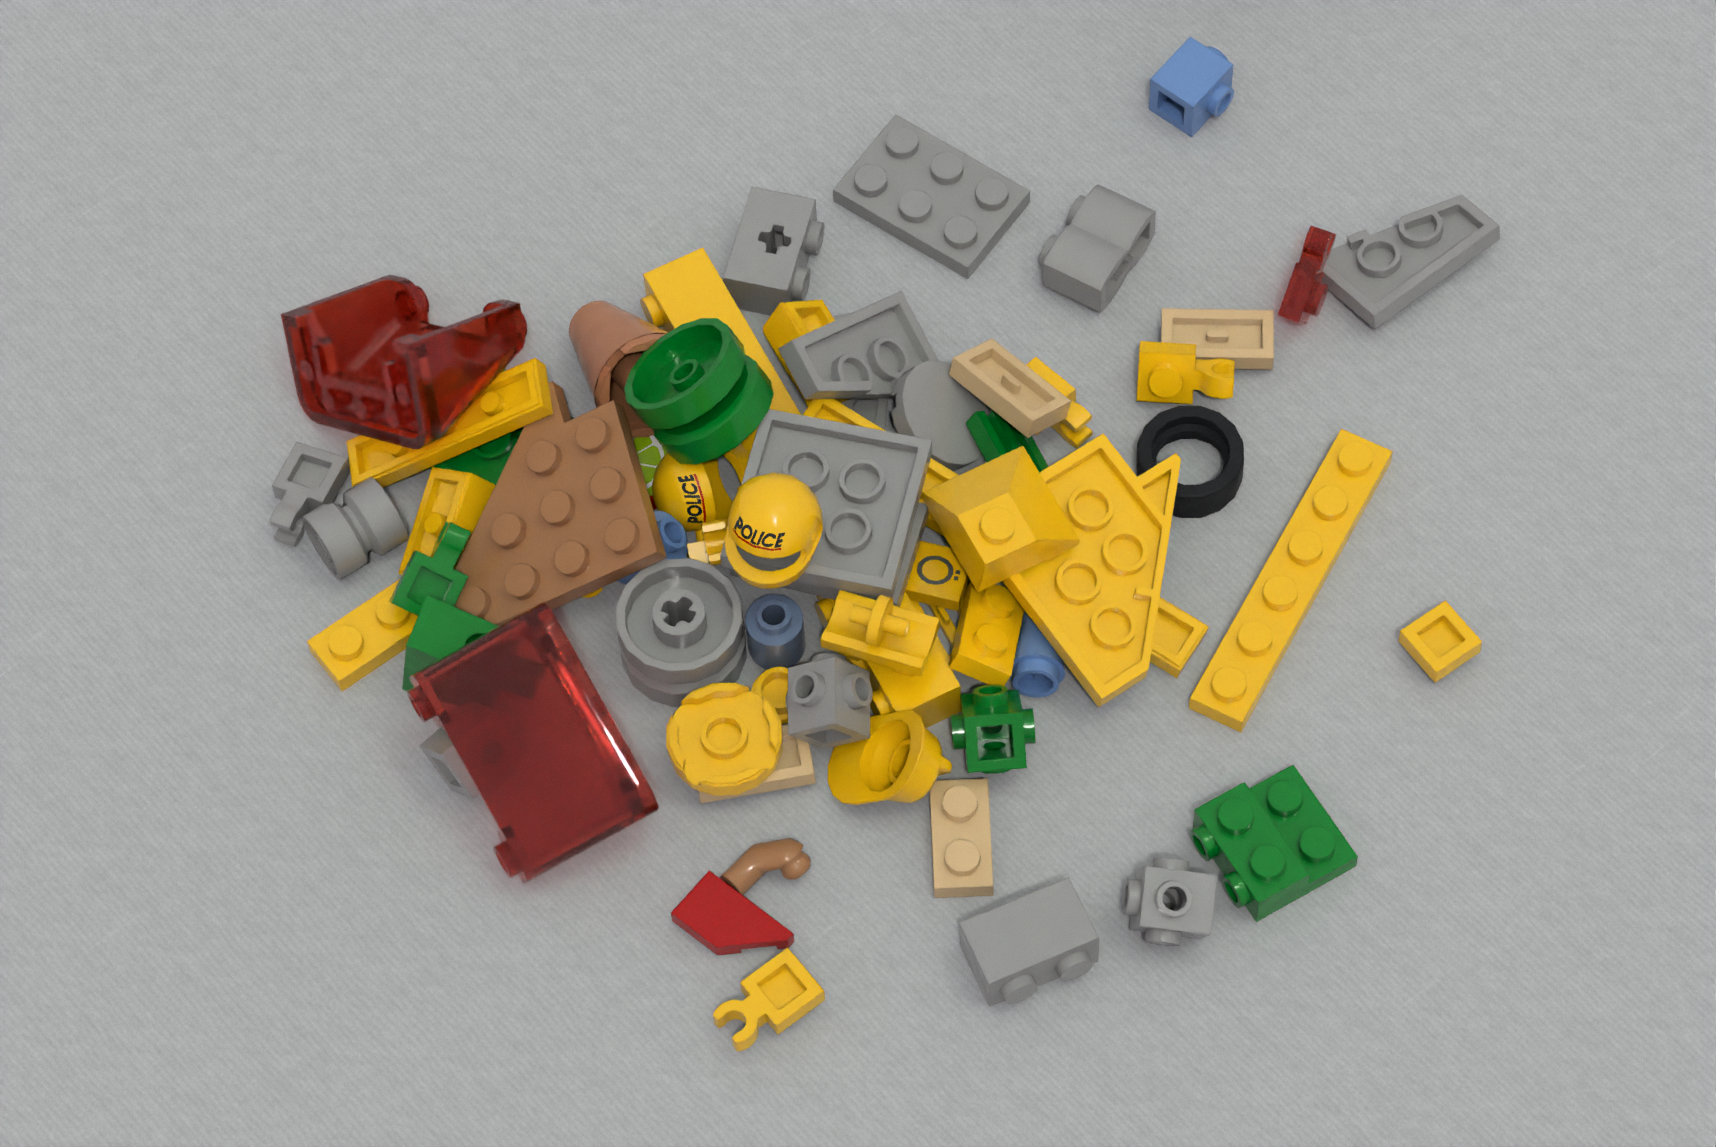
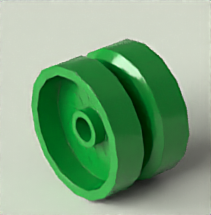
(699, 391)

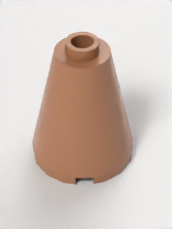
(607, 348)

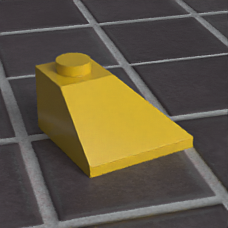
(1000, 518)

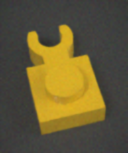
(774, 995)

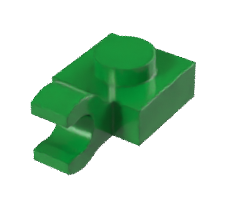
(433, 574)

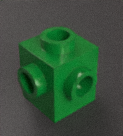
(997, 747)

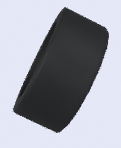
(1206, 426)

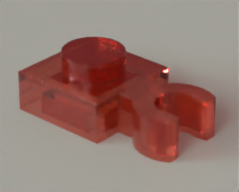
(1305, 291)

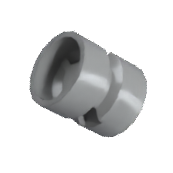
(360, 525)

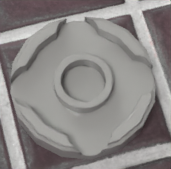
(937, 409)

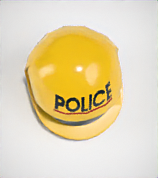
(694, 491)
(773, 519)

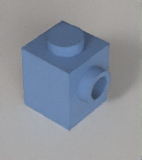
(1192, 86)

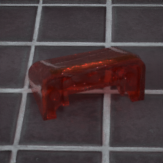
(388, 374)
(534, 742)

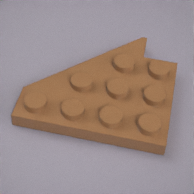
(561, 516)

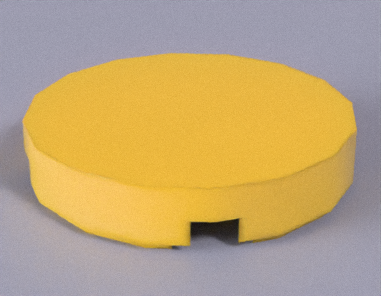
(724, 739)

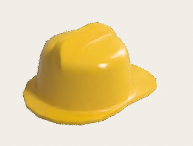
(891, 765)

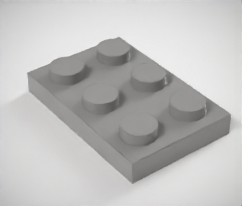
(931, 196)

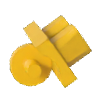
(880, 633)

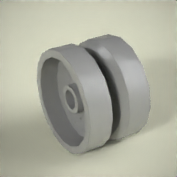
(680, 629)

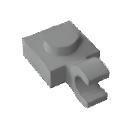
(303, 484)

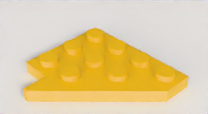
(1104, 594)

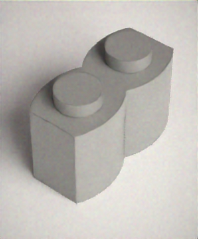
(1097, 247)

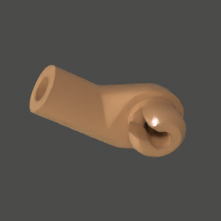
(766, 857)

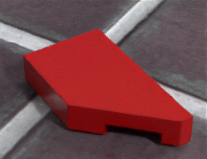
(727, 919)

